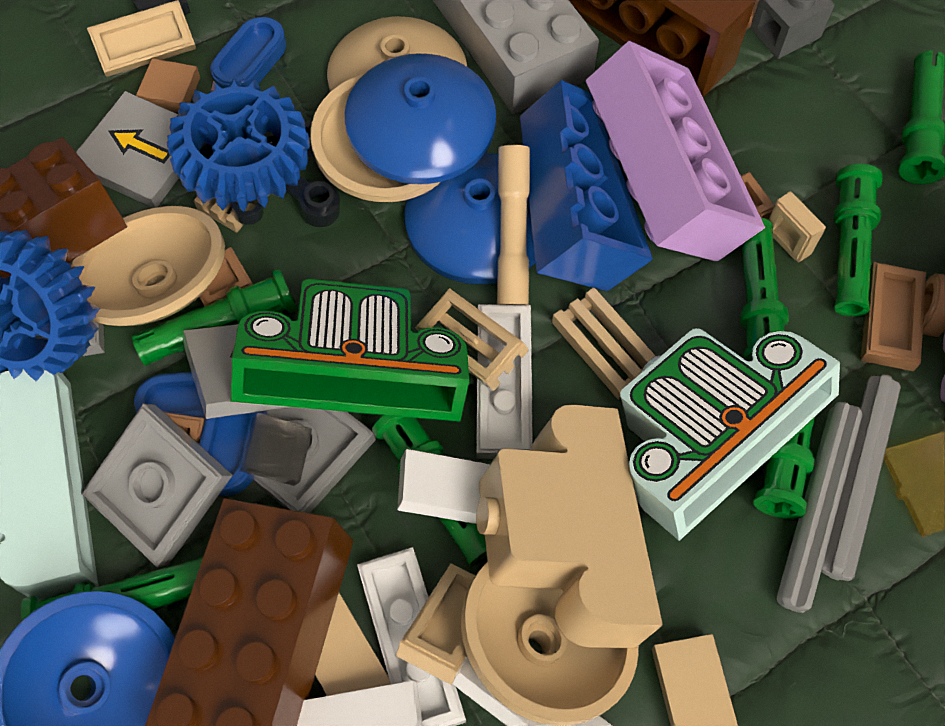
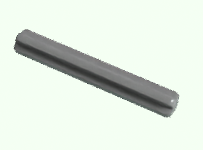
(862, 478)
(822, 499)

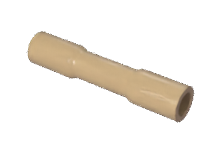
(513, 193)

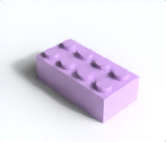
(672, 154)

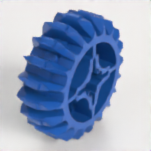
(242, 160)
(41, 300)

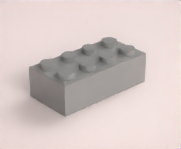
(524, 44)

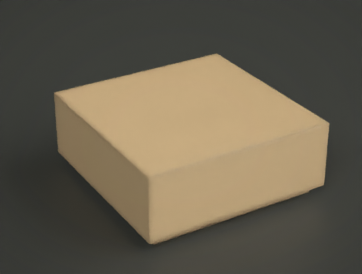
(795, 227)

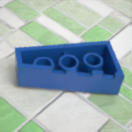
(578, 195)

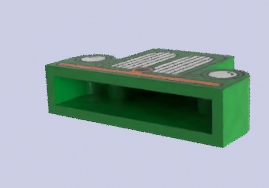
(350, 356)

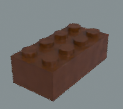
(689, 32)
(57, 198)
(254, 619)

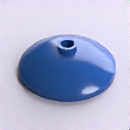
(423, 136)
(458, 232)
(87, 634)

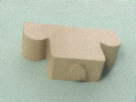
(573, 524)

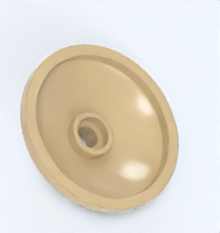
(388, 39)
(340, 162)
(152, 265)
(552, 688)

